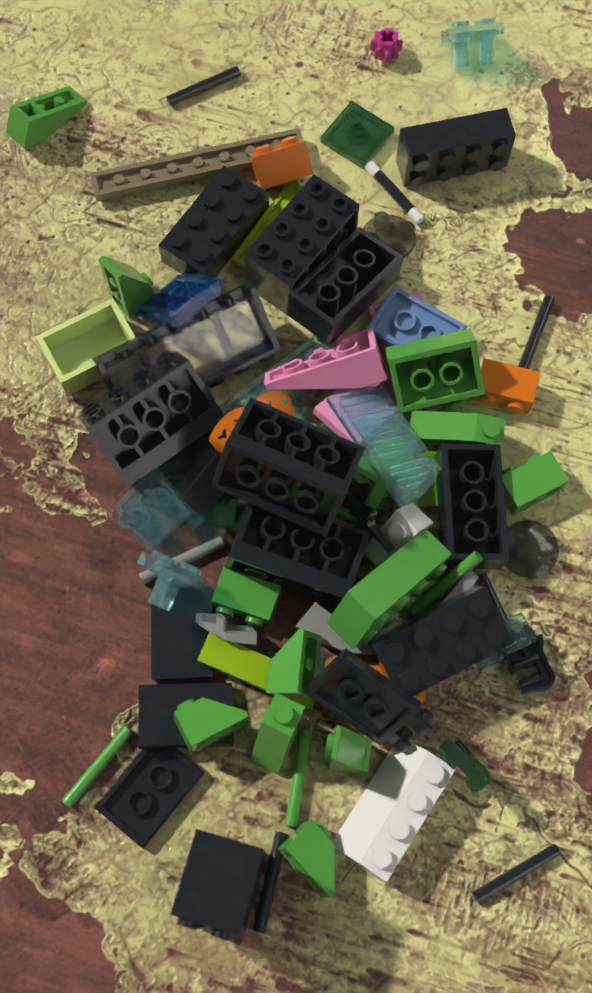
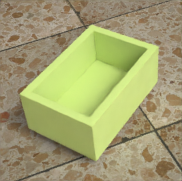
(78, 340)

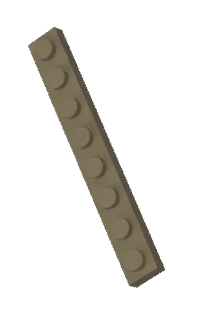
(181, 167)

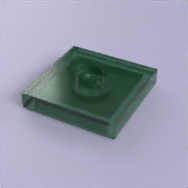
(357, 134)

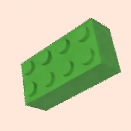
(389, 589)

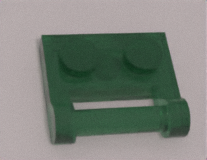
(459, 756)

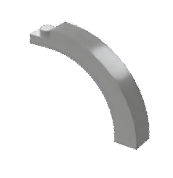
(316, 620)

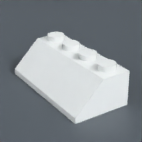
(392, 810)

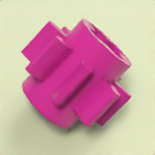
(386, 45)

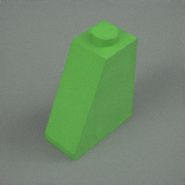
(277, 733)

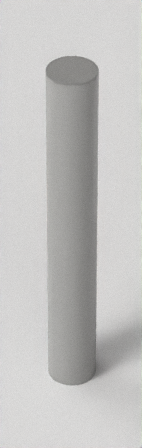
(188, 557)

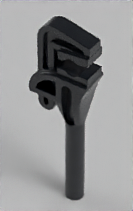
(525, 656)

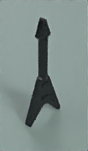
(365, 515)

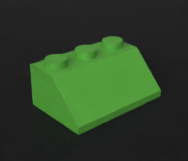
(435, 370)

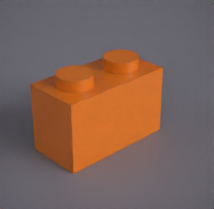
(281, 163)
(508, 386)

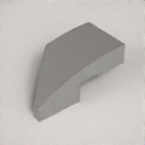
(216, 624)

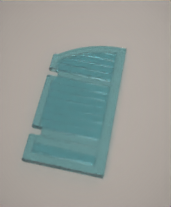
(389, 442)

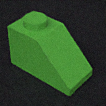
(294, 665)
(207, 721)
(312, 856)

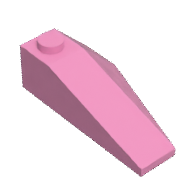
(349, 365)

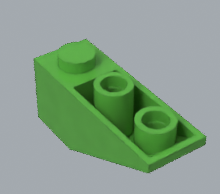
(348, 751)

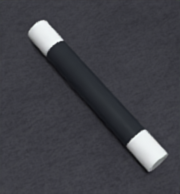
(394, 192)

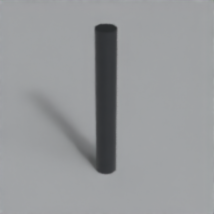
(203, 86)
(536, 332)
(516, 873)
(269, 884)

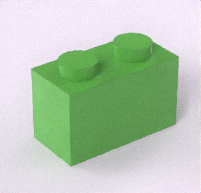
(532, 482)
(246, 597)

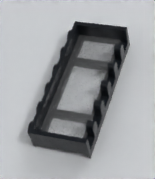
(216, 340)

